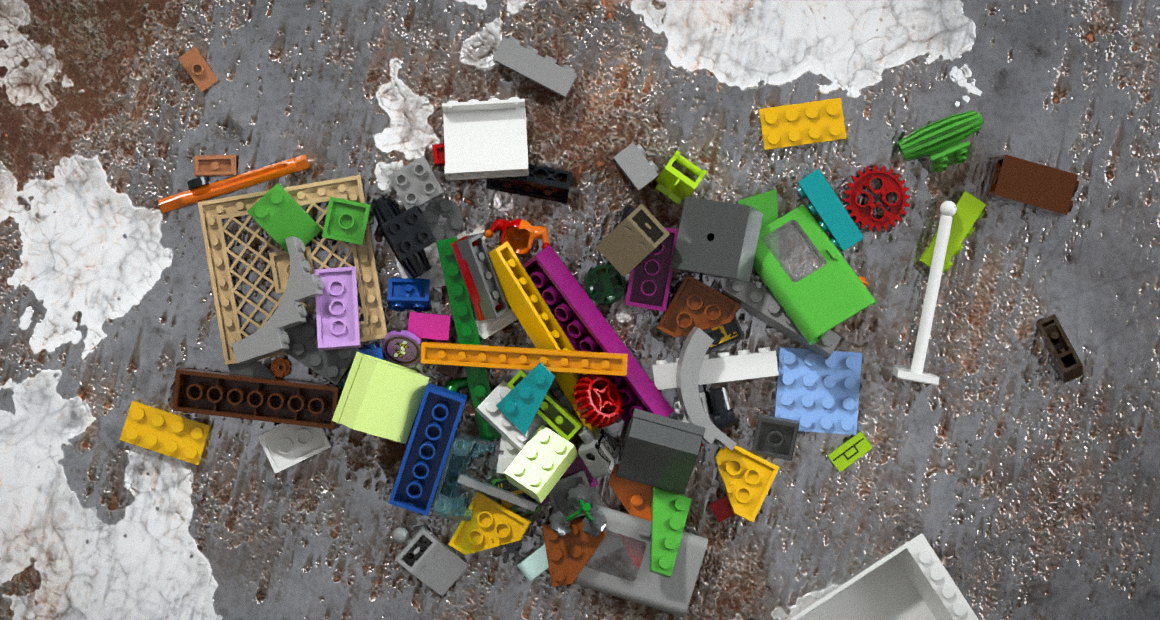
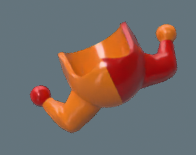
(519, 234)

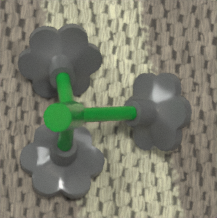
(581, 500)

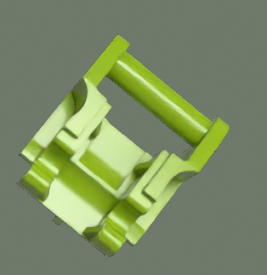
(674, 183)

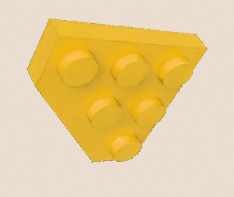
(745, 480)
(489, 526)

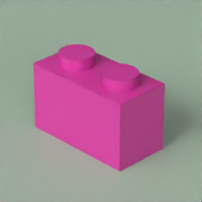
(430, 326)

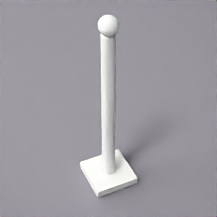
(916, 373)

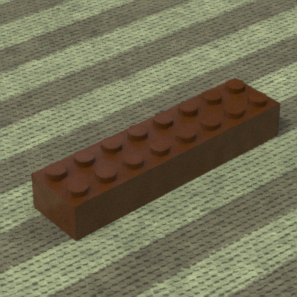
(256, 398)

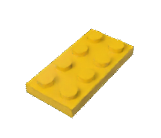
(802, 124)
(165, 432)

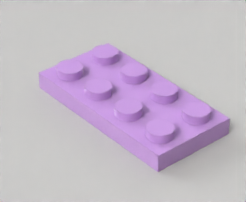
(338, 309)

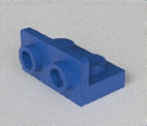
(408, 294)

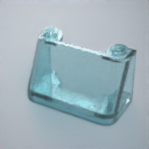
(447, 499)

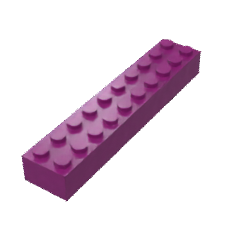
(591, 332)

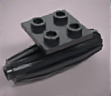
(405, 234)

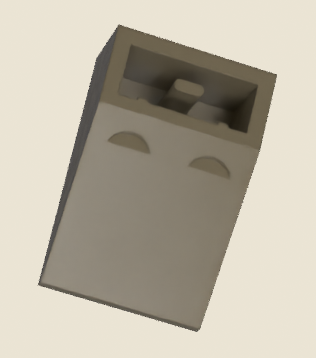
(632, 240)

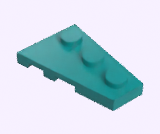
(526, 397)

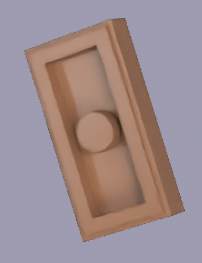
(198, 69)
(215, 165)

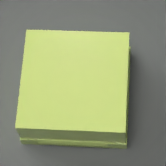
(380, 398)

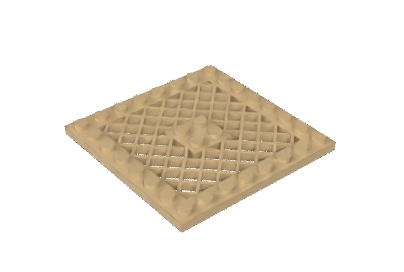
(212, 215)

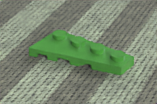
(667, 526)

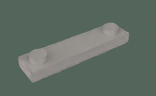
(524, 504)

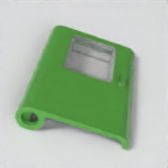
(803, 276)

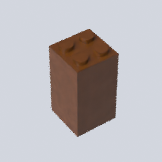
(1033, 185)

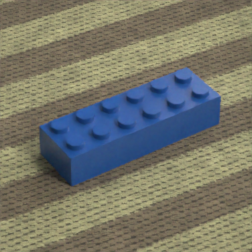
(427, 449)

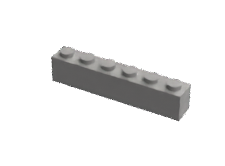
(770, 311)

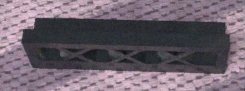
(542, 188)

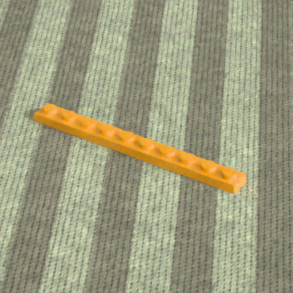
(524, 358)

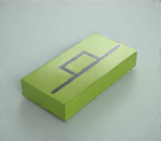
(849, 451)

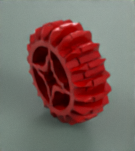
(596, 395)

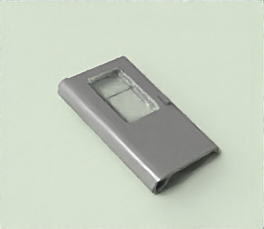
(623, 565)

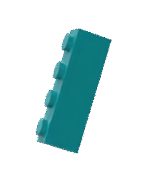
(829, 210)

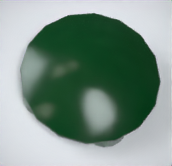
(605, 284)

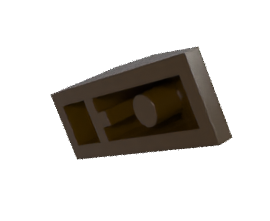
(1060, 349)

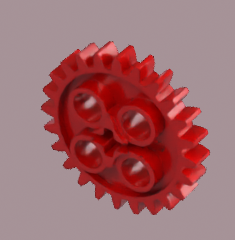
(863, 213)

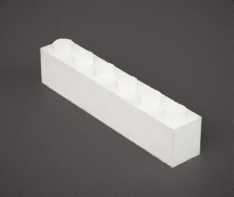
(721, 368)

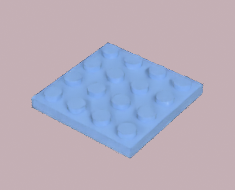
(819, 390)

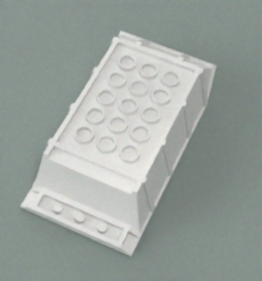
(898, 587)

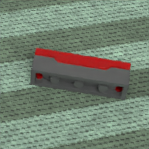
(480, 277)

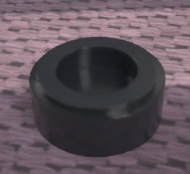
(197, 182)

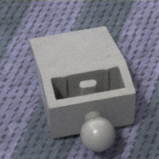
(432, 560)

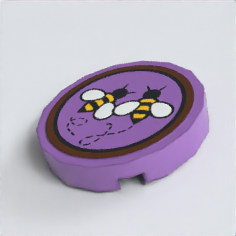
(402, 347)

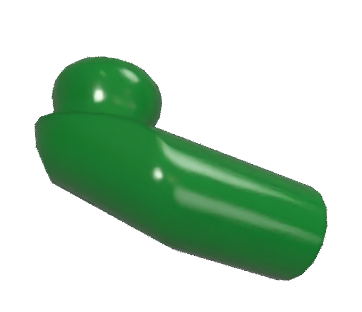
(457, 384)

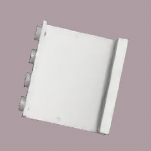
(485, 139)

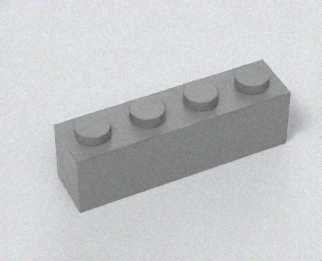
(535, 67)

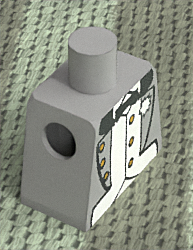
(598, 451)

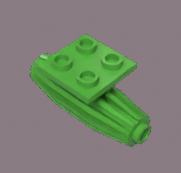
(942, 140)

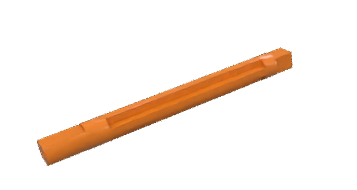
(233, 183)

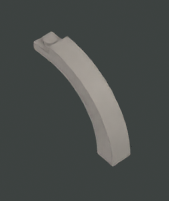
(688, 390)

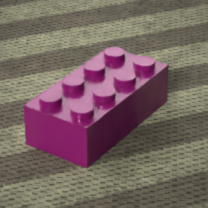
(651, 278)

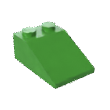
(284, 217)

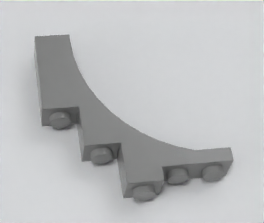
(291, 312)

